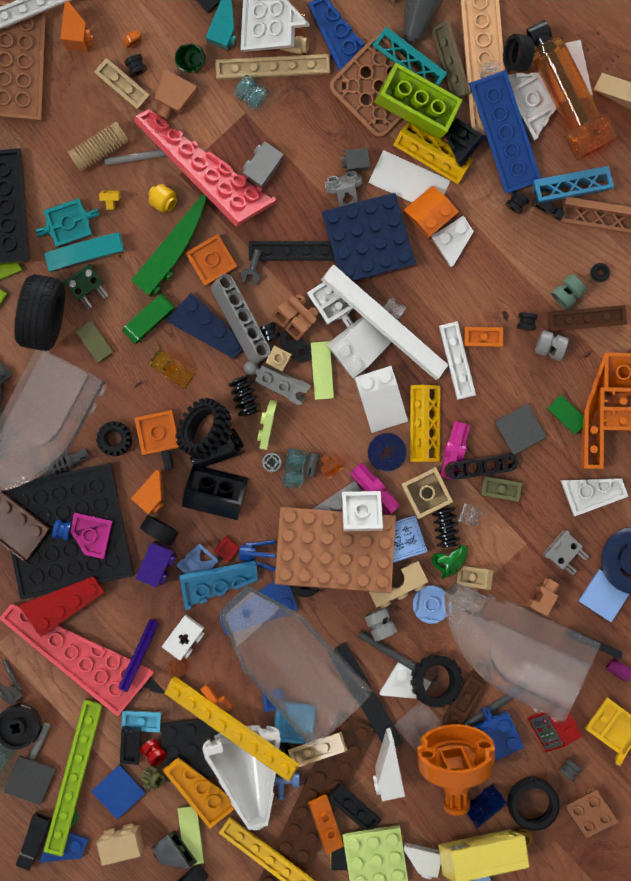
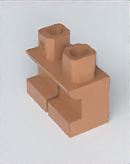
(297, 315)
(545, 598)

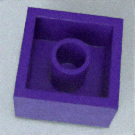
(155, 564)

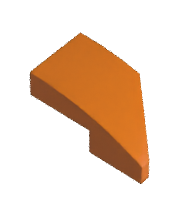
(222, 702)

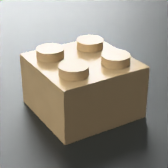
(426, 493)
(120, 844)

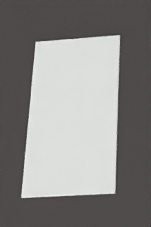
(405, 177)

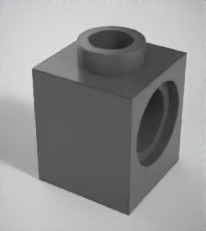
(356, 160)

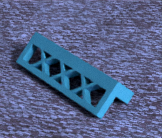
(572, 180)

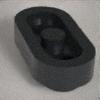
(294, 346)

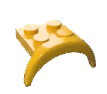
(613, 727)

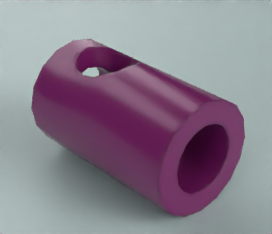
(618, 669)

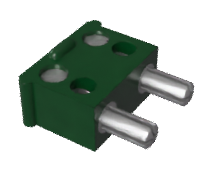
(83, 281)

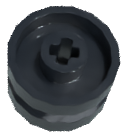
(29, 728)

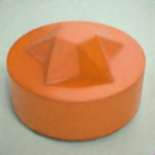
(132, 39)

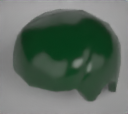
(190, 58)

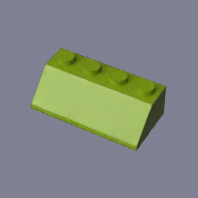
(418, 101)

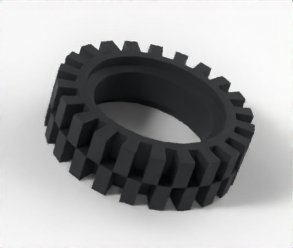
(208, 445)

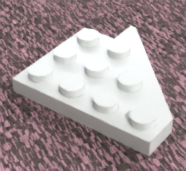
(269, 24)

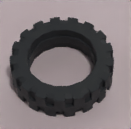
(454, 681)

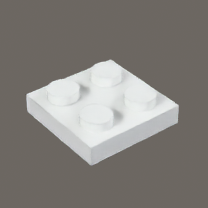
(362, 511)

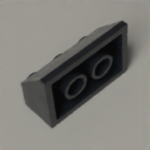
(214, 492)

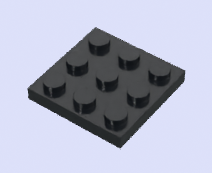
(186, 741)

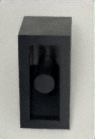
(173, 852)

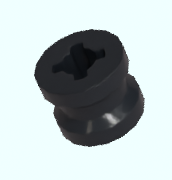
(135, 65)
(517, 202)
(527, 321)
(269, 331)

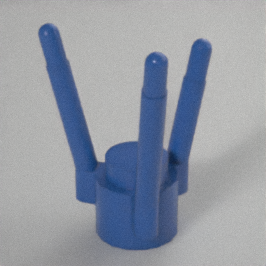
(248, 553)

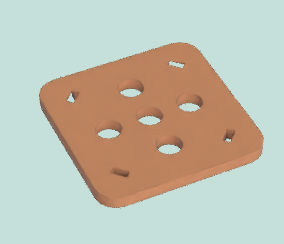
(358, 85)

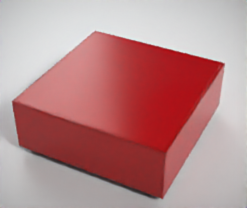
(227, 549)

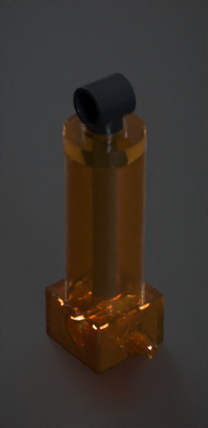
(569, 93)

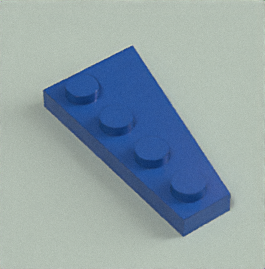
(337, 34)

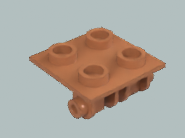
(591, 813)

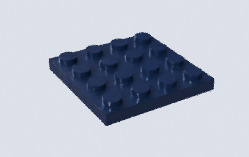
(369, 237)

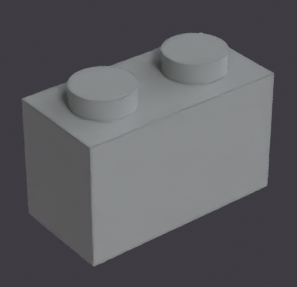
(263, 164)

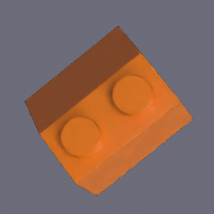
(74, 30)
(431, 211)
(151, 493)

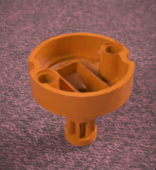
(456, 760)

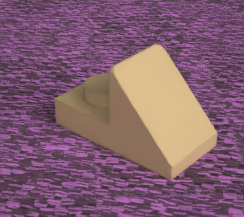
(475, 577)

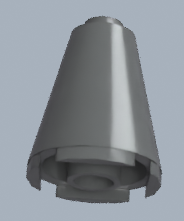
(417, 17)

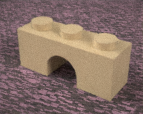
(412, 579)

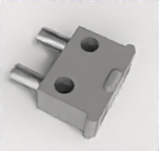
(562, 549)

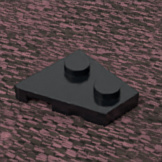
(463, 140)

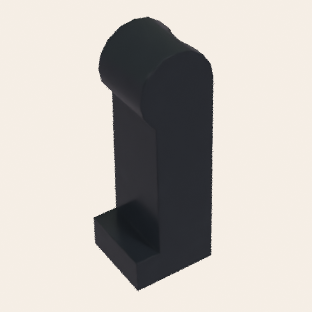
(33, 841)

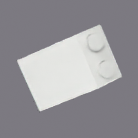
(358, 346)
(381, 399)
(388, 776)

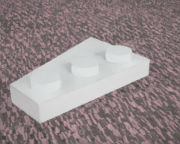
(592, 493)

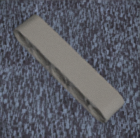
(240, 309)

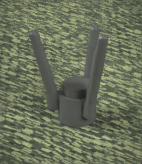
(11, 693)

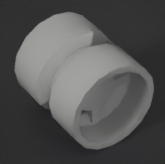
(551, 345)
(380, 624)

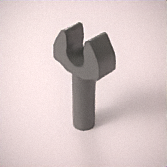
(252, 268)

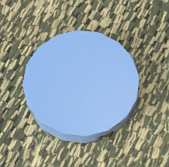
(430, 604)

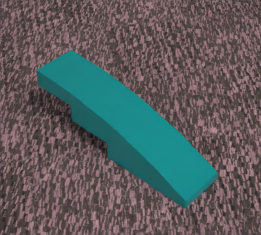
(84, 252)

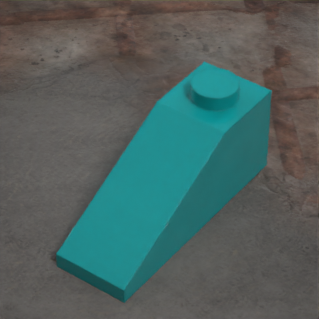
(222, 27)

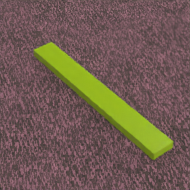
(73, 778)

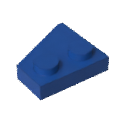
(74, 849)

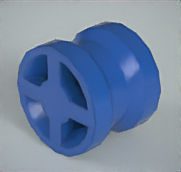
(61, 530)

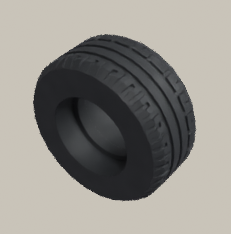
(39, 312)

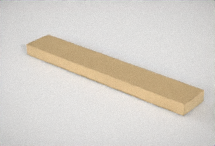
(273, 67)

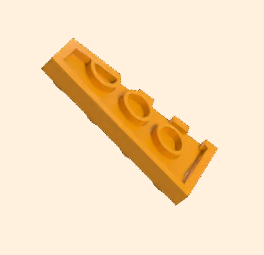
(204, 796)

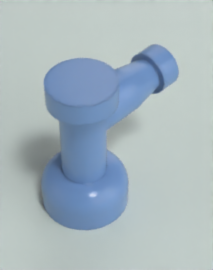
(279, 782)

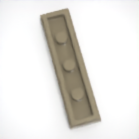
(450, 59)

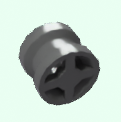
(570, 769)

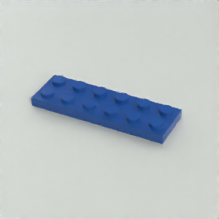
(505, 131)

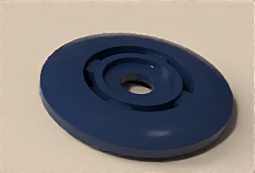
(616, 556)

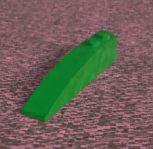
(169, 253)

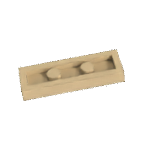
(122, 84)
(310, 753)

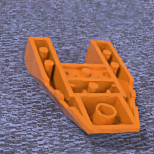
(606, 407)

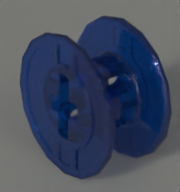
(397, 456)

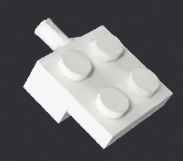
(330, 304)

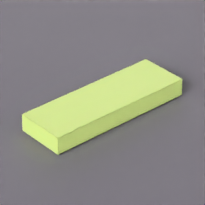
(322, 370)
(191, 832)

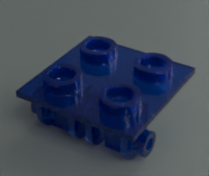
(486, 805)

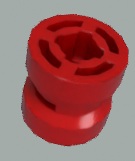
(153, 752)

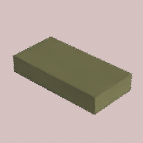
(94, 341)

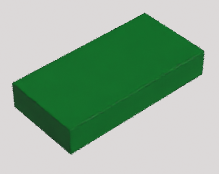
(567, 414)

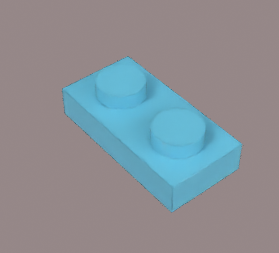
(147, 720)

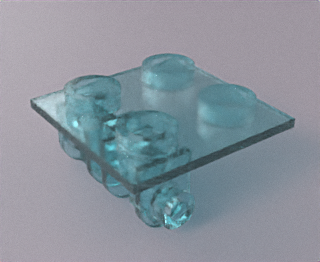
(294, 464)

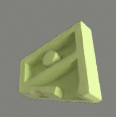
(267, 419)

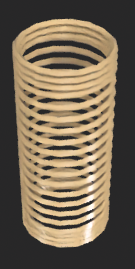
(105, 141)

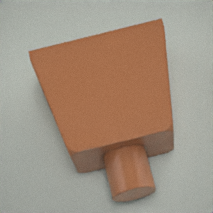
(174, 94)

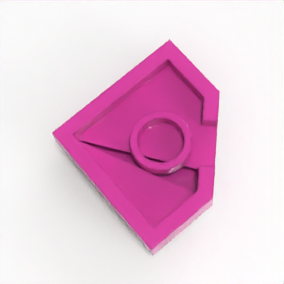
(91, 534)

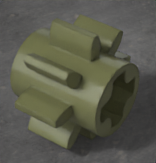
(153, 778)

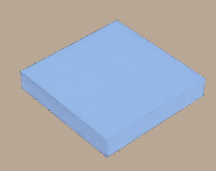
(603, 597)

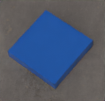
(118, 791)

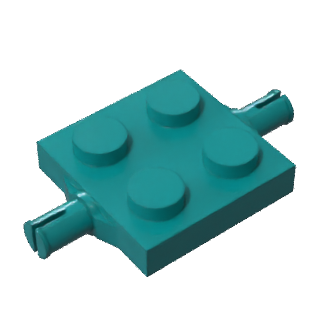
(67, 222)

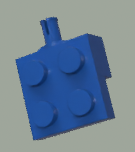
(501, 731)

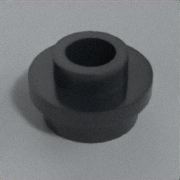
(600, 266)

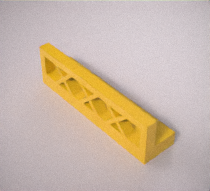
(431, 153)
(421, 423)

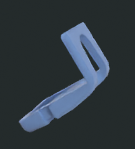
(192, 561)

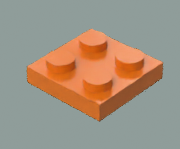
(211, 259)
(156, 432)

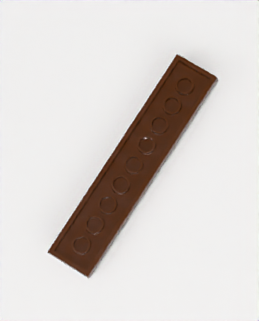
(300, 836)

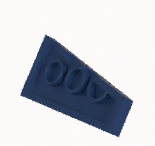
(201, 323)

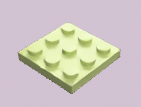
(375, 855)

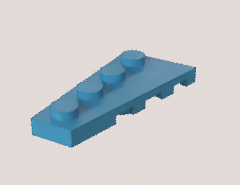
(205, 584)

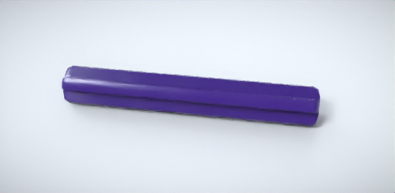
(138, 655)

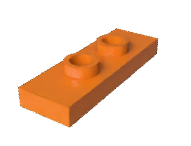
(326, 824)

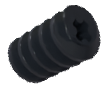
(244, 396)
(446, 527)

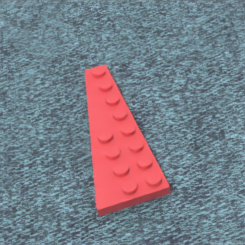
(214, 177)
(84, 661)

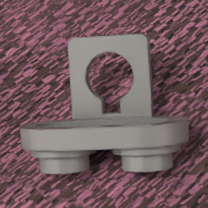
(343, 185)

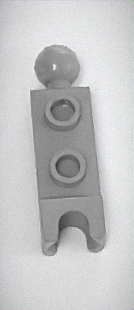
(278, 381)

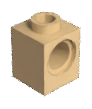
(278, 359)

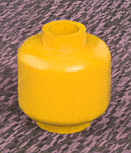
(162, 198)

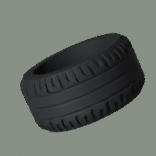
(538, 823)

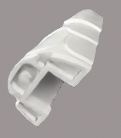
(244, 777)

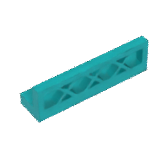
(411, 53)

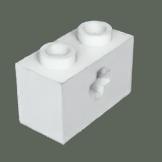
(175, 645)

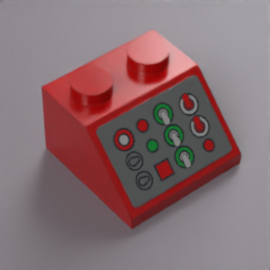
(554, 733)

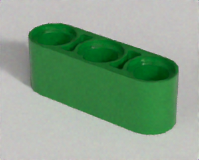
(148, 318)

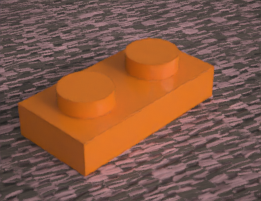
(483, 336)

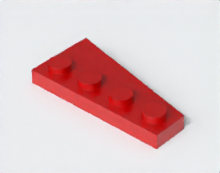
(59, 605)

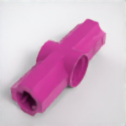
(455, 446)
(371, 483)

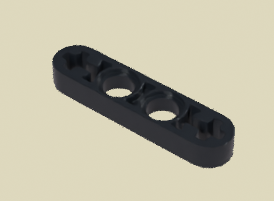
(481, 469)

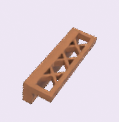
(596, 207)

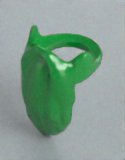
(452, 562)

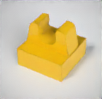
(110, 198)

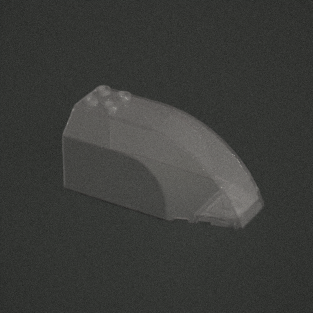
(44, 417)
(520, 650)
(293, 664)

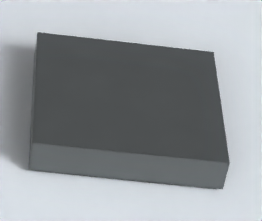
(520, 429)
(29, 780)

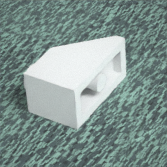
(424, 859)

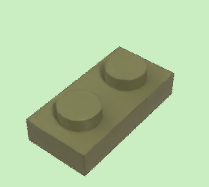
(501, 489)

